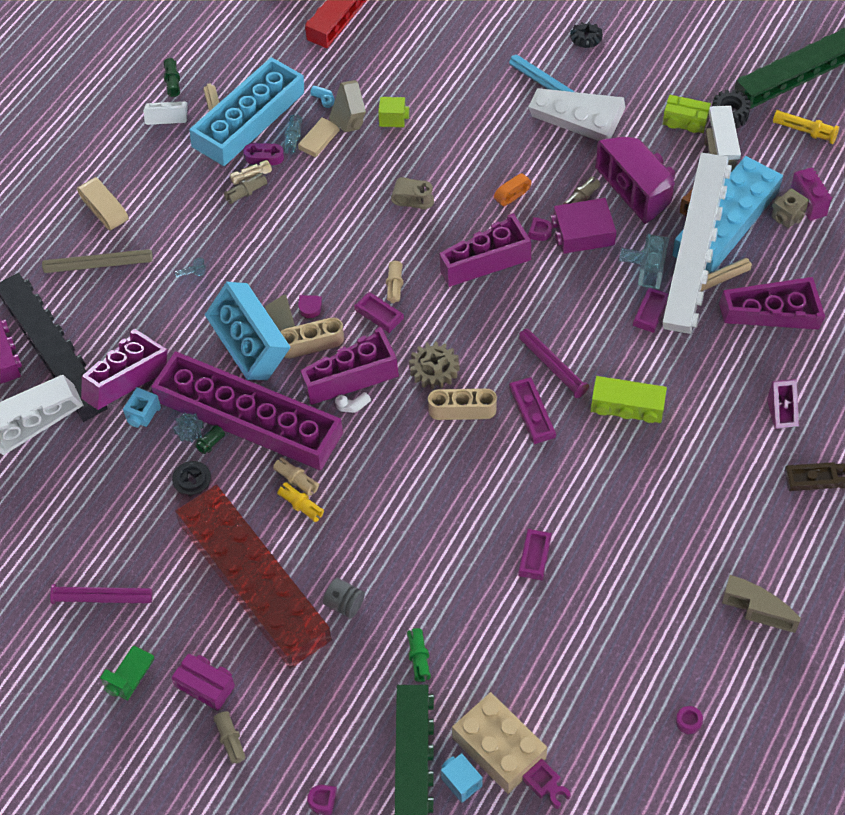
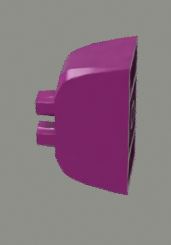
(636, 175)

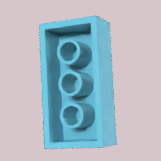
(247, 331)

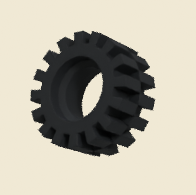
(737, 102)

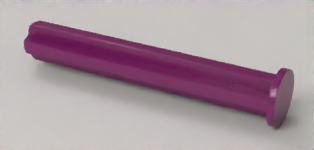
(554, 363)
(100, 594)

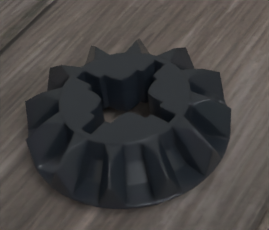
(593, 38)
(198, 471)

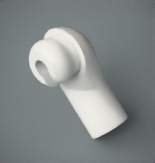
(352, 406)

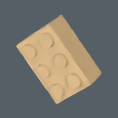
(498, 742)

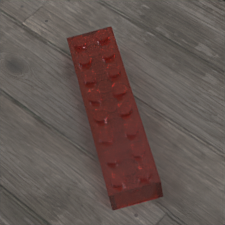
(254, 576)

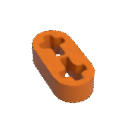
(512, 189)

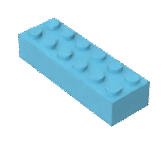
(247, 111)
(747, 196)

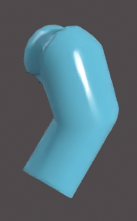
(324, 94)

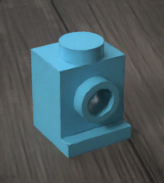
(141, 407)

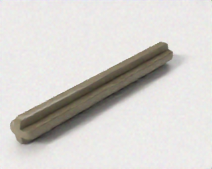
(97, 261)

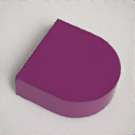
(540, 229)
(310, 305)
(322, 799)

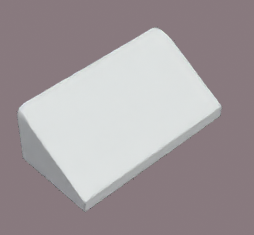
(165, 113)

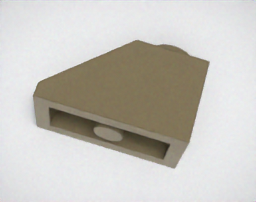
(348, 107)

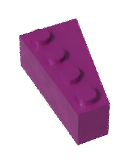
(487, 252)
(351, 369)
(123, 370)

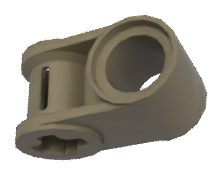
(410, 192)

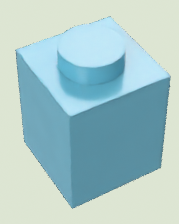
(461, 777)

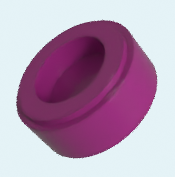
(689, 720)

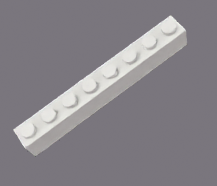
(696, 243)

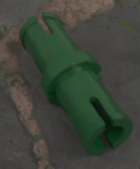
(171, 77)

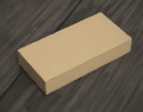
(318, 137)

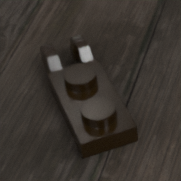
(815, 476)

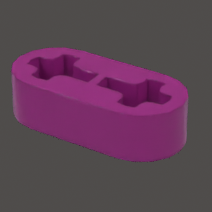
(263, 152)

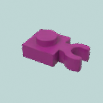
(544, 781)

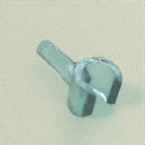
(198, 268)

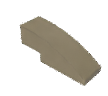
(760, 604)

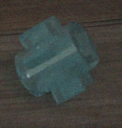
(188, 427)

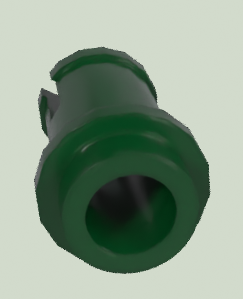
(205, 443)

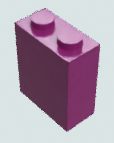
(583, 225)

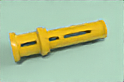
(816, 128)

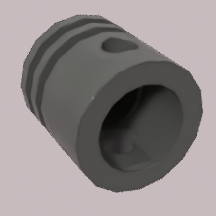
(343, 598)

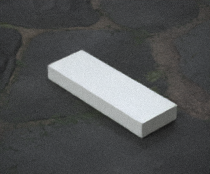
(724, 132)

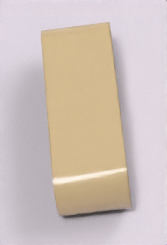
(102, 203)
(313, 337)
(452, 398)

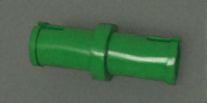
(418, 655)

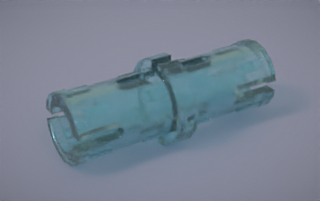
(292, 134)

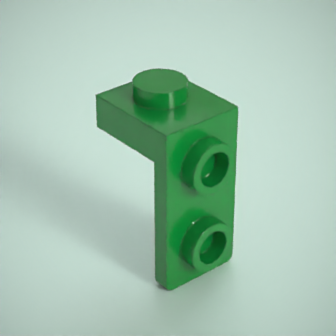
(128, 674)

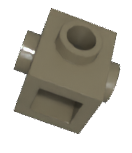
(789, 208)

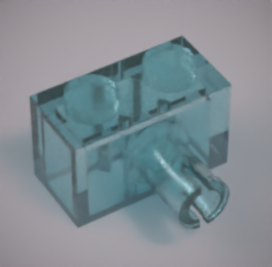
(650, 260)

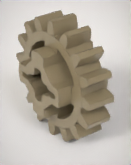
(434, 365)

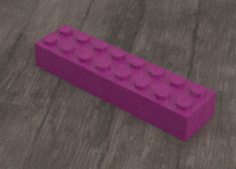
(248, 410)

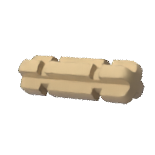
(249, 172)

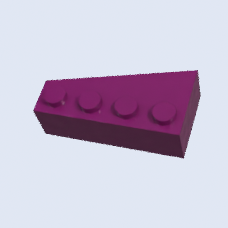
(774, 304)

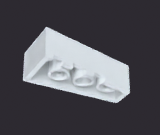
(579, 112)
(35, 411)

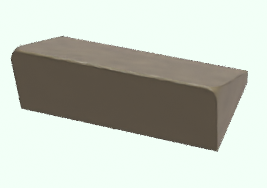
(280, 313)

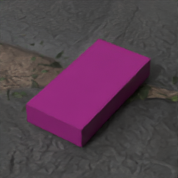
(651, 310)
(379, 312)
(535, 554)

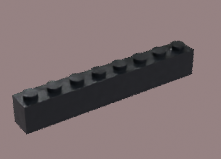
(45, 336)

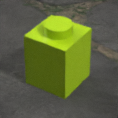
(393, 112)

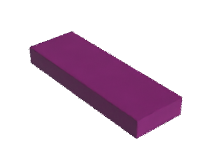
(532, 410)

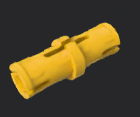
(300, 501)

